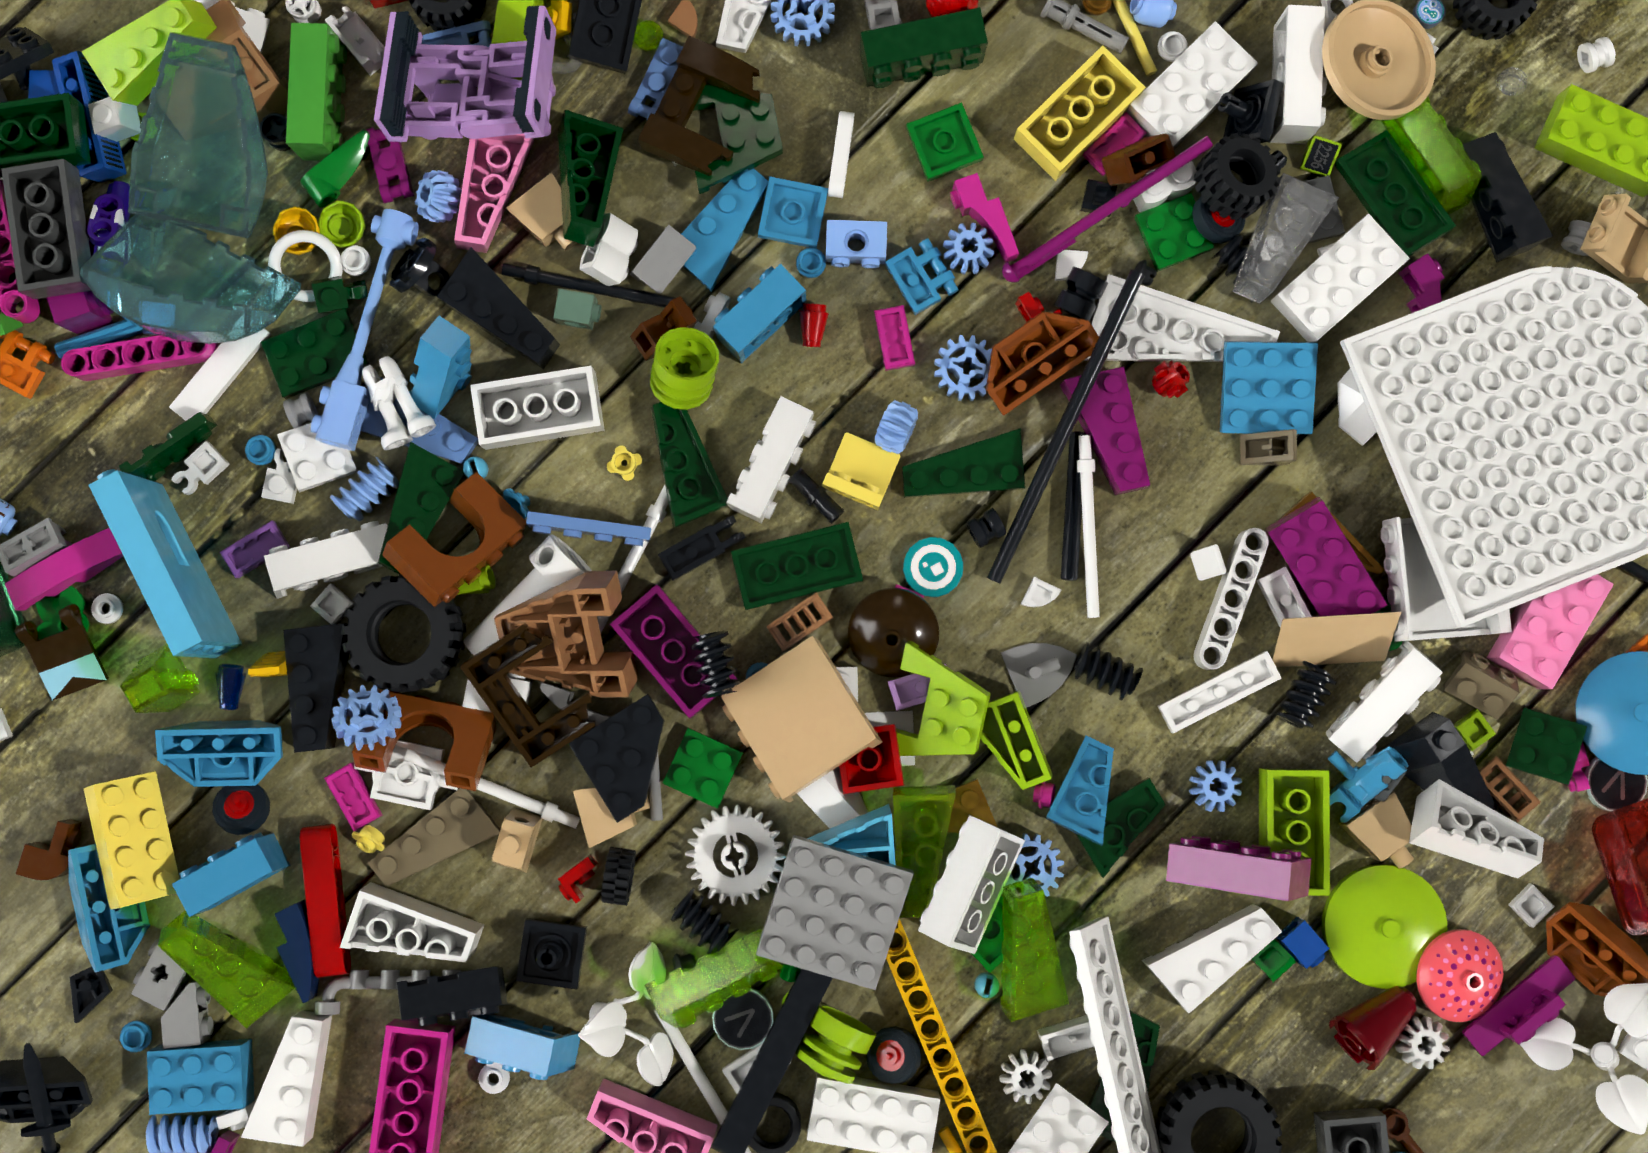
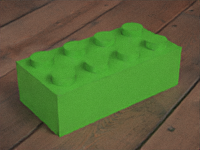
(315, 91)

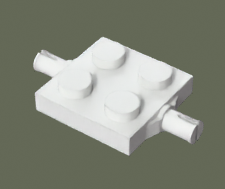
(408, 782)

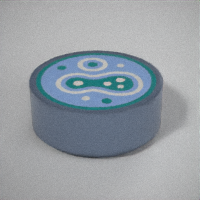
(1429, 12)

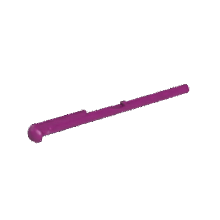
(1066, 238)

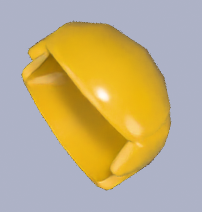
(293, 220)

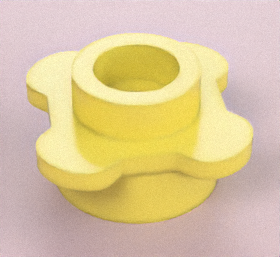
(620, 455)
(369, 839)

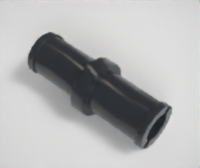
(816, 495)

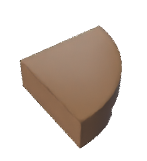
(684, 19)

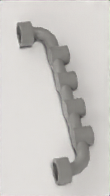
(361, 980)

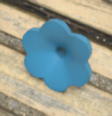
(517, 501)

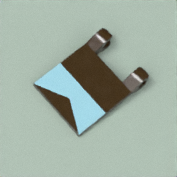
(64, 659)

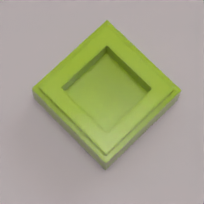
(1474, 729)

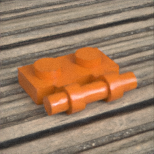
(22, 374)

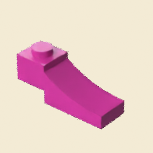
(972, 201)

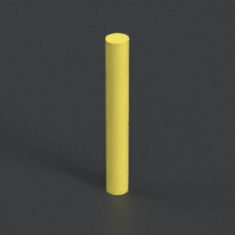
(1135, 37)

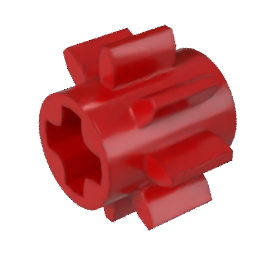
(1170, 379)

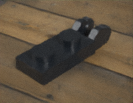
(698, 549)

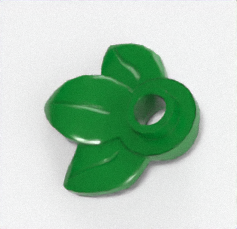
(49, 608)

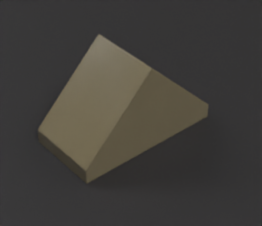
(1269, 448)

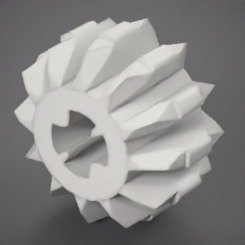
(1431, 1046)
(1037, 1076)

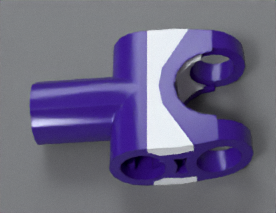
(109, 214)

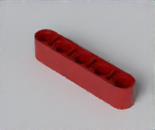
(324, 900)

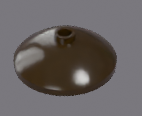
(886, 613)

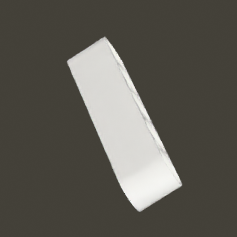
(1242, 588)

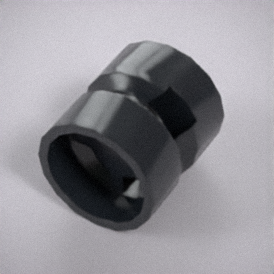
(1081, 293)

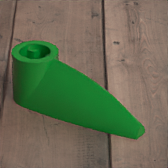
(333, 172)

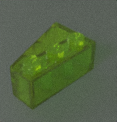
(159, 683)

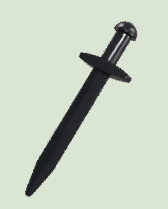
(45, 1124)

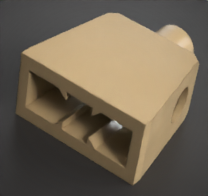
(541, 212)
(597, 819)
(1382, 830)
(517, 840)

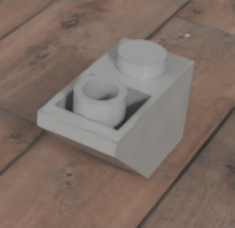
(187, 1019)

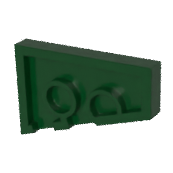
(175, 449)
(1125, 819)

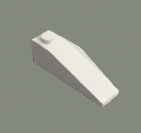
(830, 803)

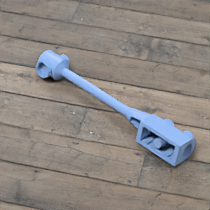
(346, 399)

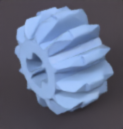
(438, 196)
(965, 238)
(896, 427)
(1212, 797)

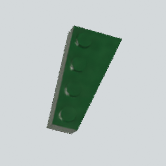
(586, 171)

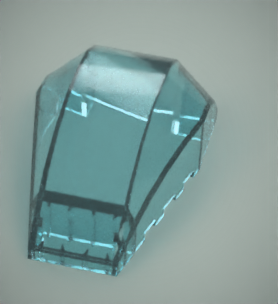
(200, 142)
(185, 285)

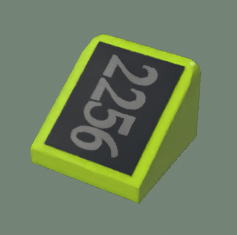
(1320, 156)

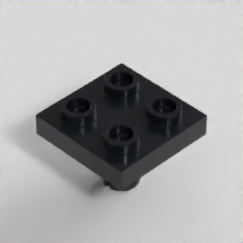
(19, 51)
(1252, 109)
(551, 953)

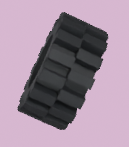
(618, 876)

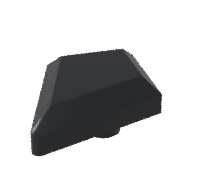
(87, 991)

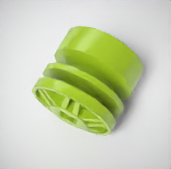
(684, 368)
(832, 1049)

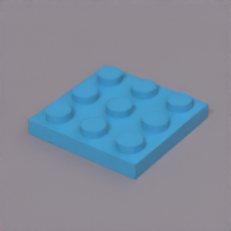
(1268, 386)

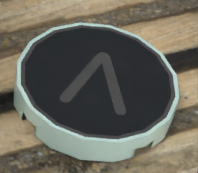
(1613, 788)
(744, 1020)

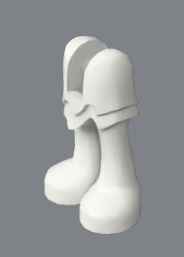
(383, 395)

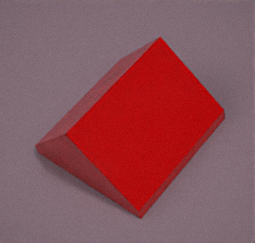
(874, 767)

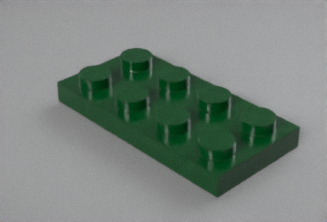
(1394, 193)
(797, 566)

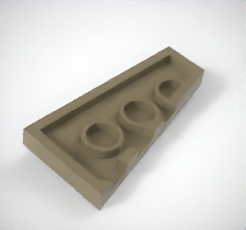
(443, 832)

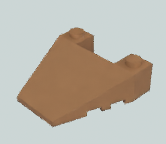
(577, 651)

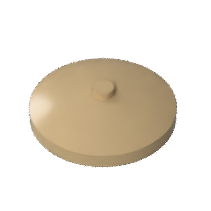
(1378, 59)

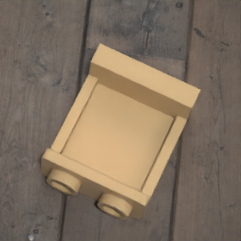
(1619, 239)

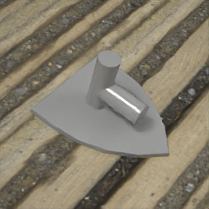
(1038, 669)

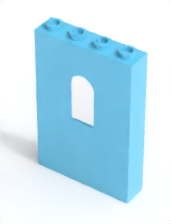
(165, 565)

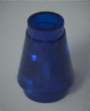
(230, 684)

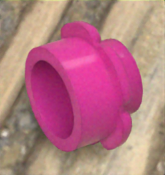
(1044, 794)

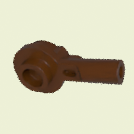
(1398, 1129)

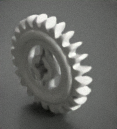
(743, 883)

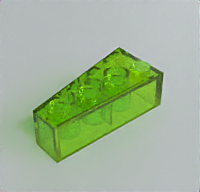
(1436, 155)
(920, 836)
(225, 967)

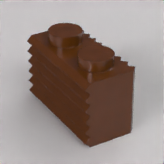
(1138, 159)

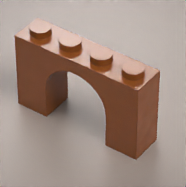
(440, 575)
(469, 728)

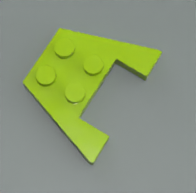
(952, 709)

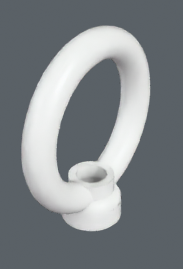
(298, 236)

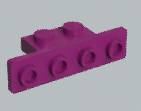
(1522, 1008)

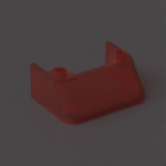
(1623, 850)

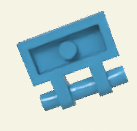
(913, 280)

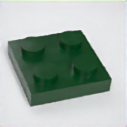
(1546, 746)

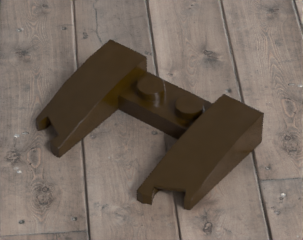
(666, 131)
(488, 676)

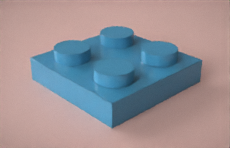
(793, 212)

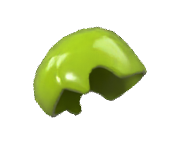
(342, 223)

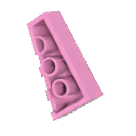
(488, 183)
(648, 1123)

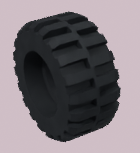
(364, 643)
(1211, 1092)

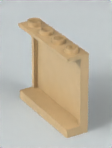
(799, 718)

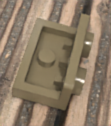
(1483, 685)

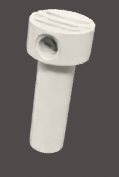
(553, 566)

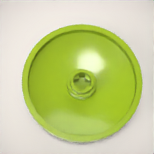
(1381, 924)

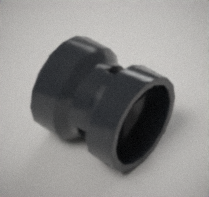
(274, 126)
(979, 530)

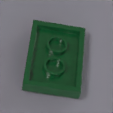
(311, 353)

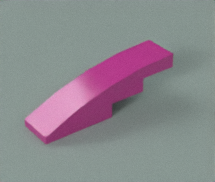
(62, 569)

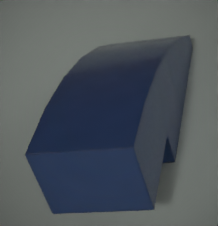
(297, 950)

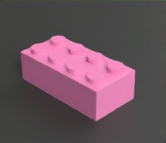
(1549, 631)

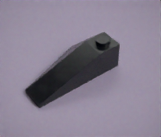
(1439, 752)

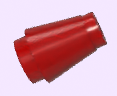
(813, 324)

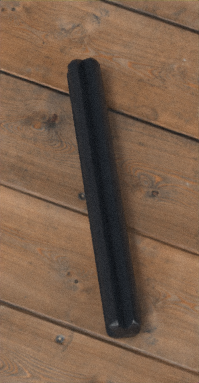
(1073, 513)

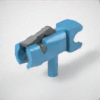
(1369, 782)

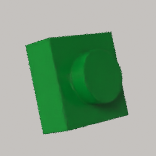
(1273, 960)

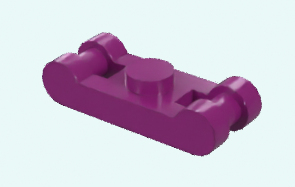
(389, 165)

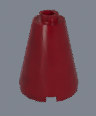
(1374, 1025)

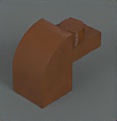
(673, 316)
(47, 861)

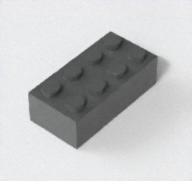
(47, 227)
(1351, 1131)

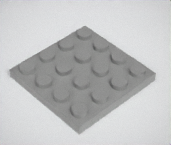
(834, 912)

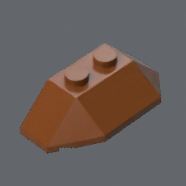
(1036, 357)
(1595, 949)

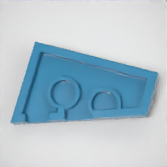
(1084, 792)

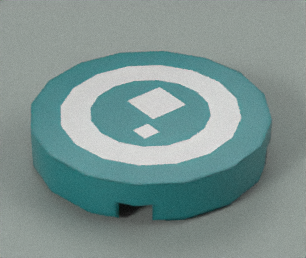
(933, 567)

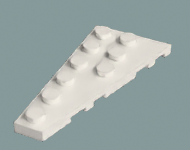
(1172, 328)

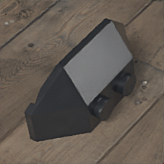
(64, 1085)

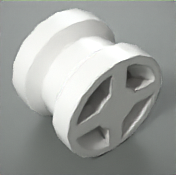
(311, 16)
(1595, 55)

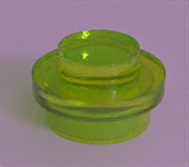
(648, 35)

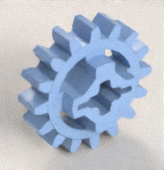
(793, 20)
(954, 365)
(367, 717)
(1038, 854)

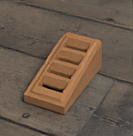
(821, 608)
(1506, 806)

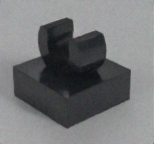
(1096, 195)

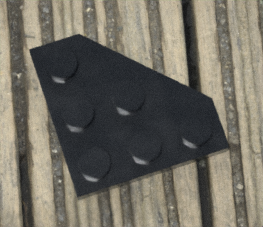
(622, 755)

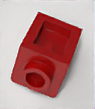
(1030, 306)
(581, 873)

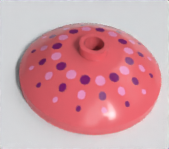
(1446, 973)

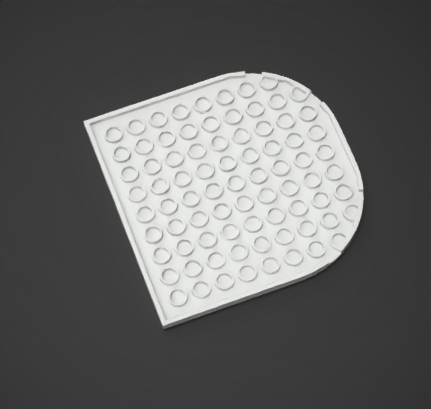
(1516, 431)

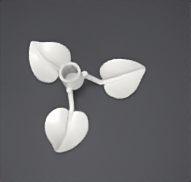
(607, 1021)
(1623, 1099)

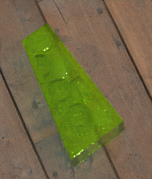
(1031, 962)
(711, 981)

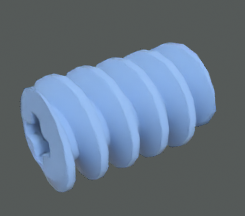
(366, 490)
(181, 1137)

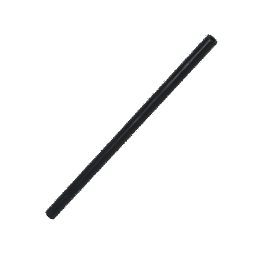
(1066, 426)

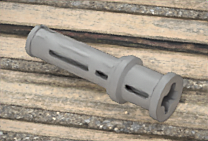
(1071, 17)

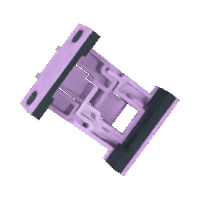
(458, 109)

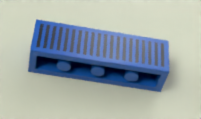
(78, 78)

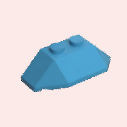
(220, 751)
(105, 933)

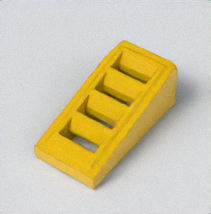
(269, 665)

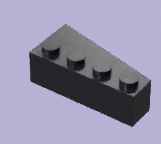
(1503, 201)
(490, 304)
(314, 683)

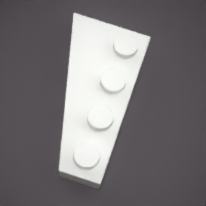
(740, 23)

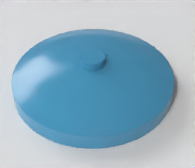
(1616, 712)

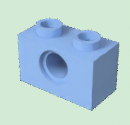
(871, 233)

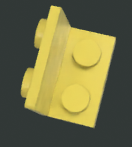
(861, 471)

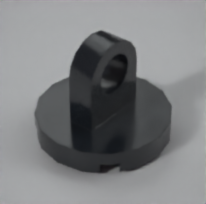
(416, 267)

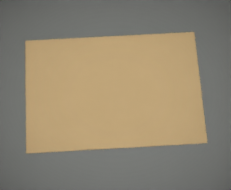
(1335, 639)

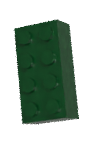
(923, 48)
(43, 131)

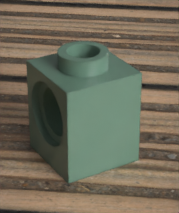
(576, 309)

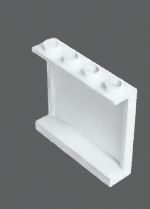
(1417, 592)

